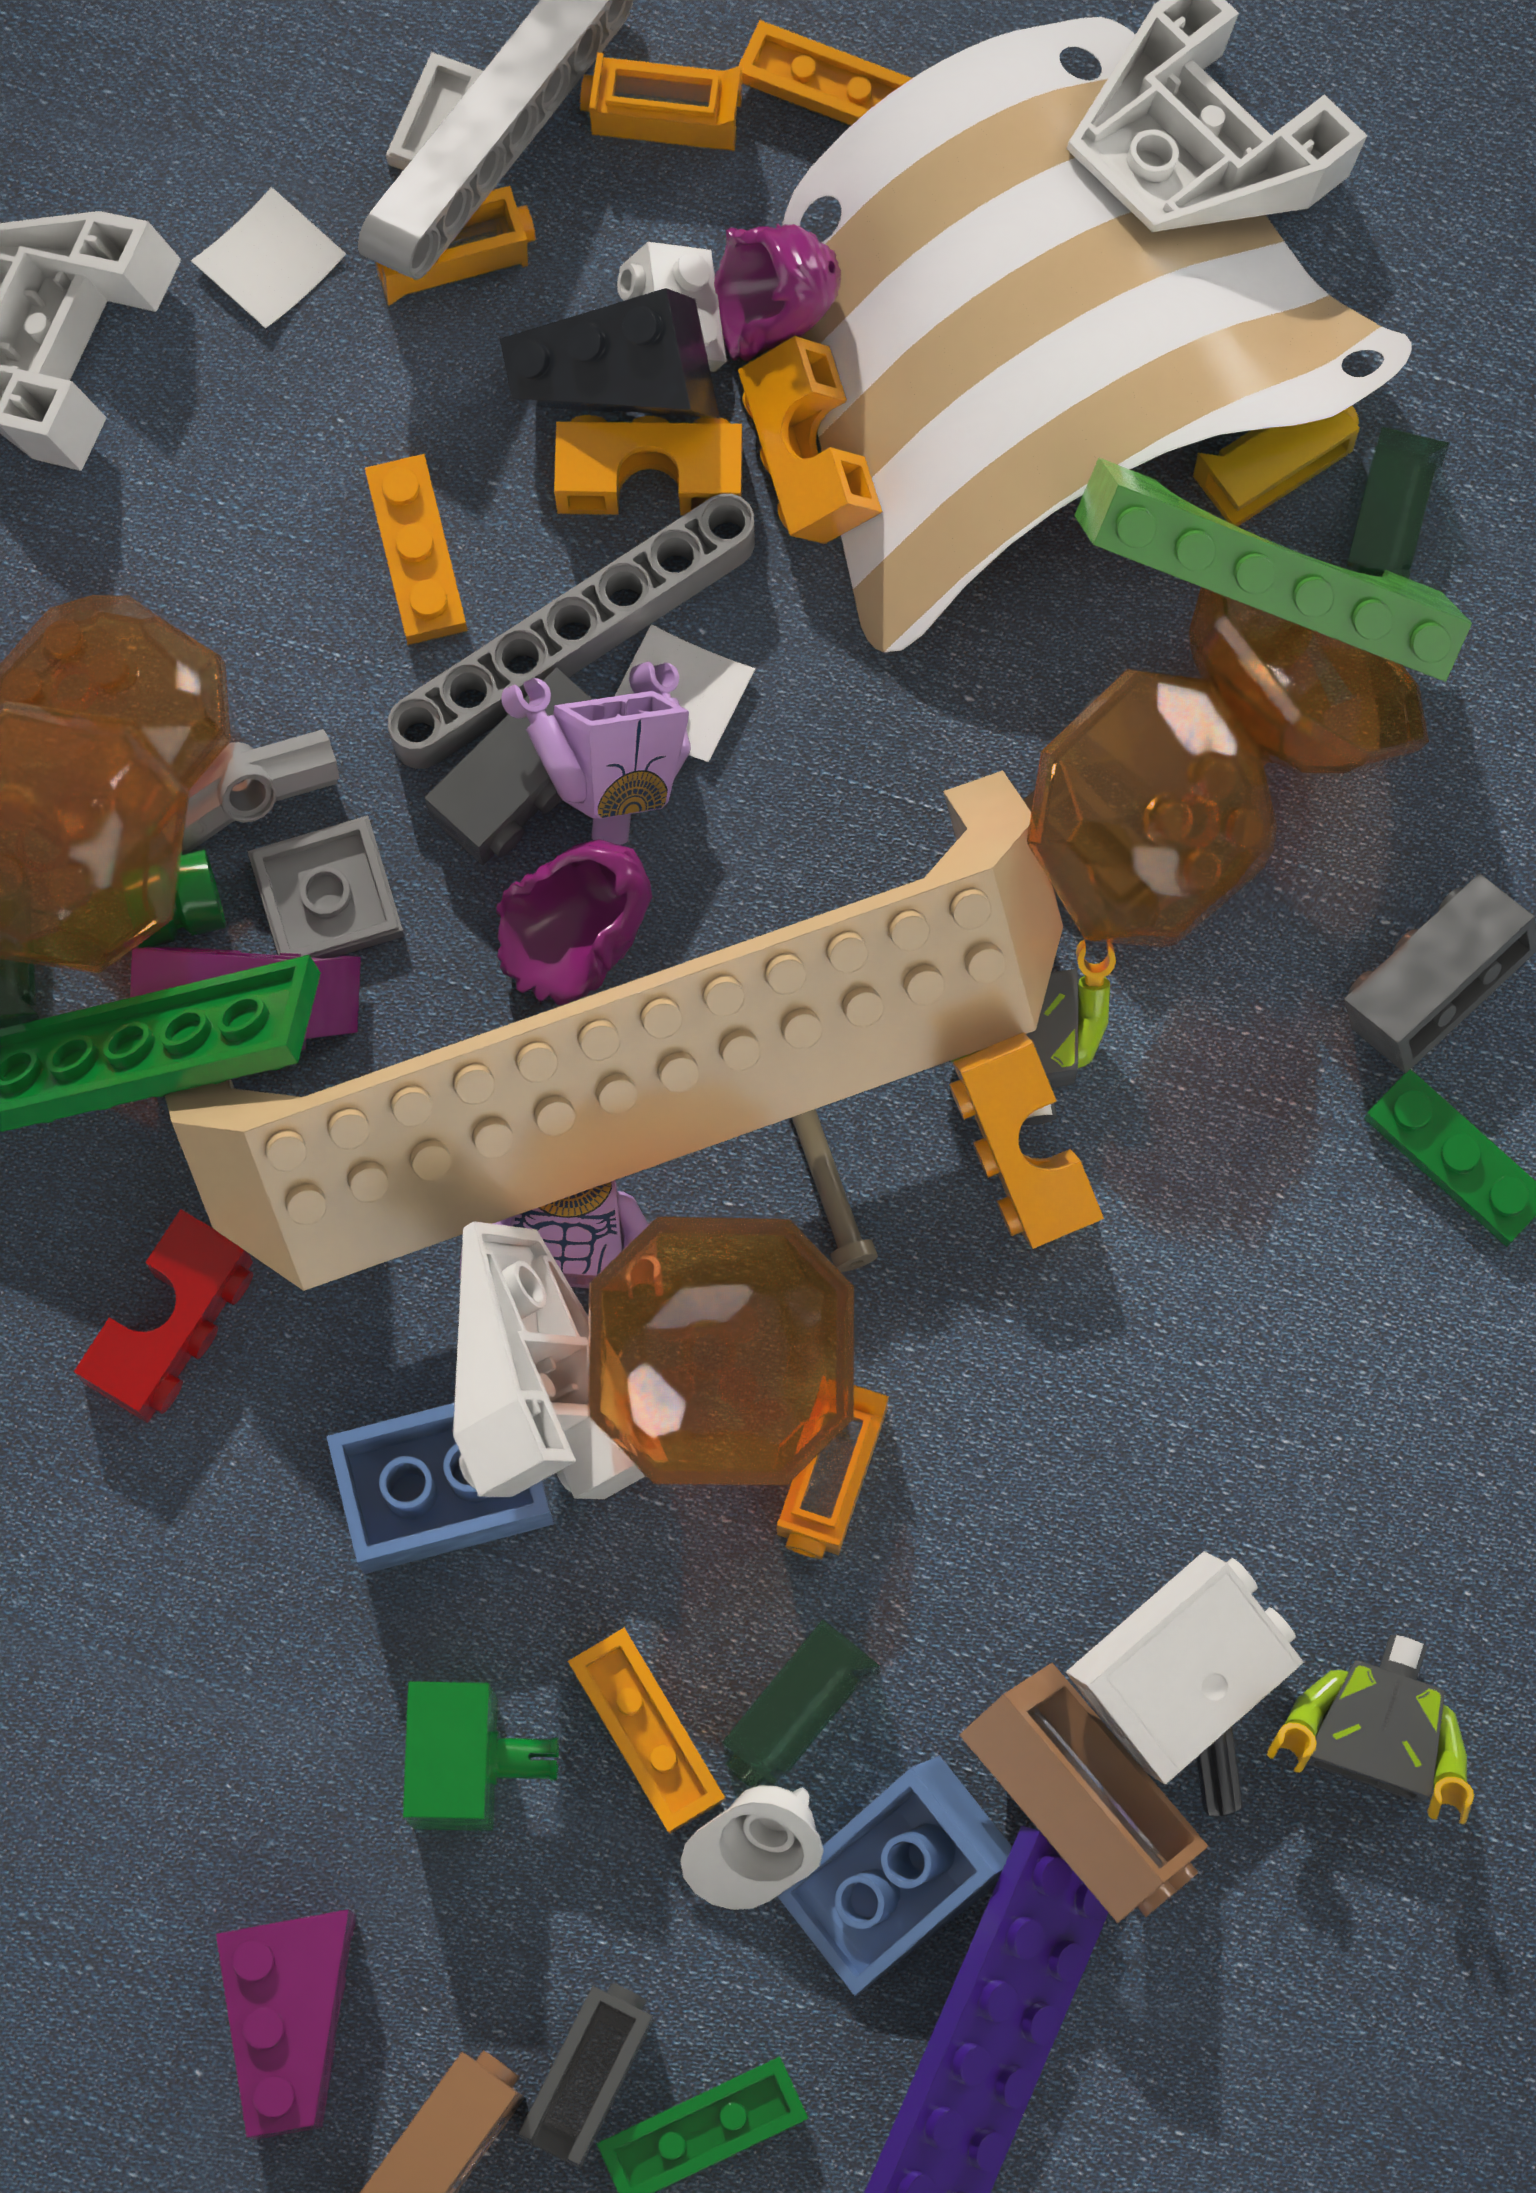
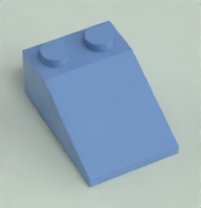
(898, 1874)

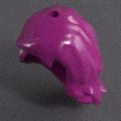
(773, 287)
(572, 920)

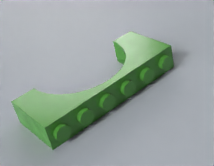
(1374, 613)

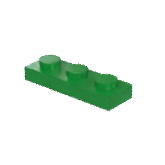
(1456, 1156)
(703, 2130)

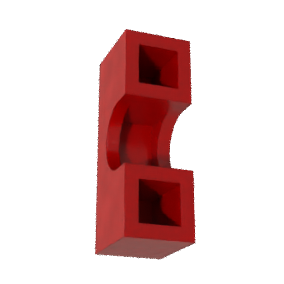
(144, 1367)

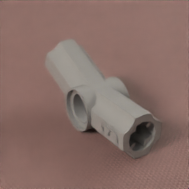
(269, 776)

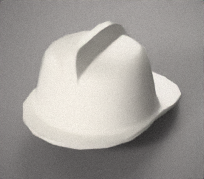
(753, 1849)

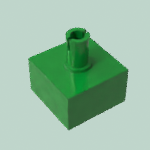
(458, 1756)

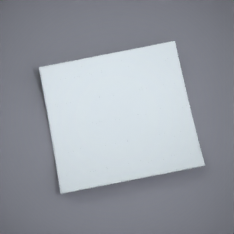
(269, 258)
(706, 687)

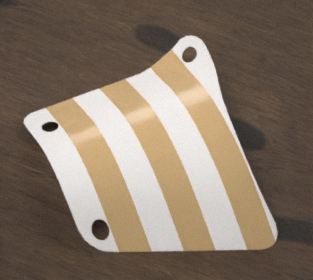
(1026, 322)

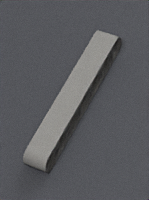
(487, 132)
(586, 604)

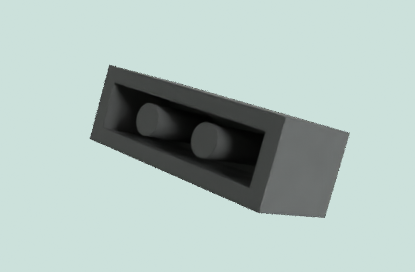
(499, 783)
(1441, 972)

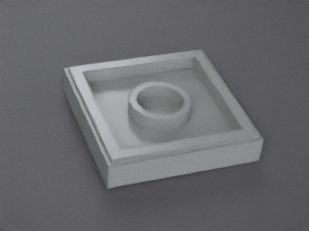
(326, 891)

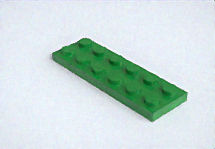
(156, 1043)

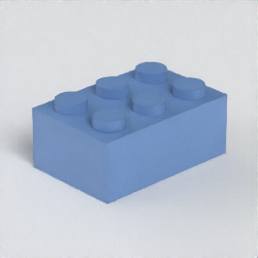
(410, 1496)

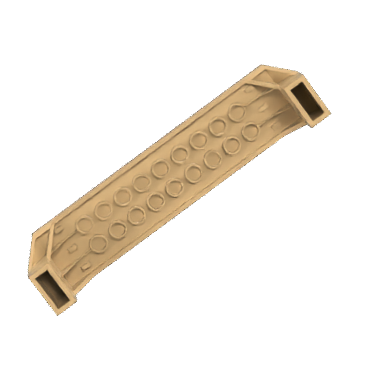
(638, 1068)

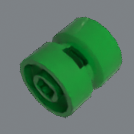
(196, 902)

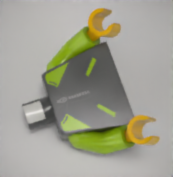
(1071, 1023)
(1382, 1730)

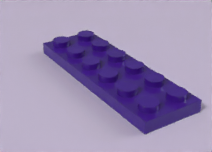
(994, 2028)

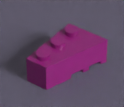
(334, 1003)
(283, 2016)

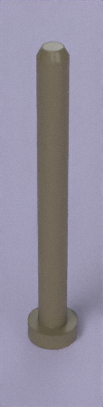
(851, 1250)

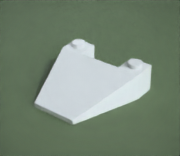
(1186, 149)
(51, 297)
(526, 1373)

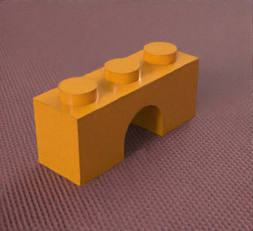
(787, 399)
(600, 455)
(1001, 1090)

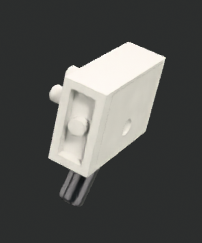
(1187, 1673)

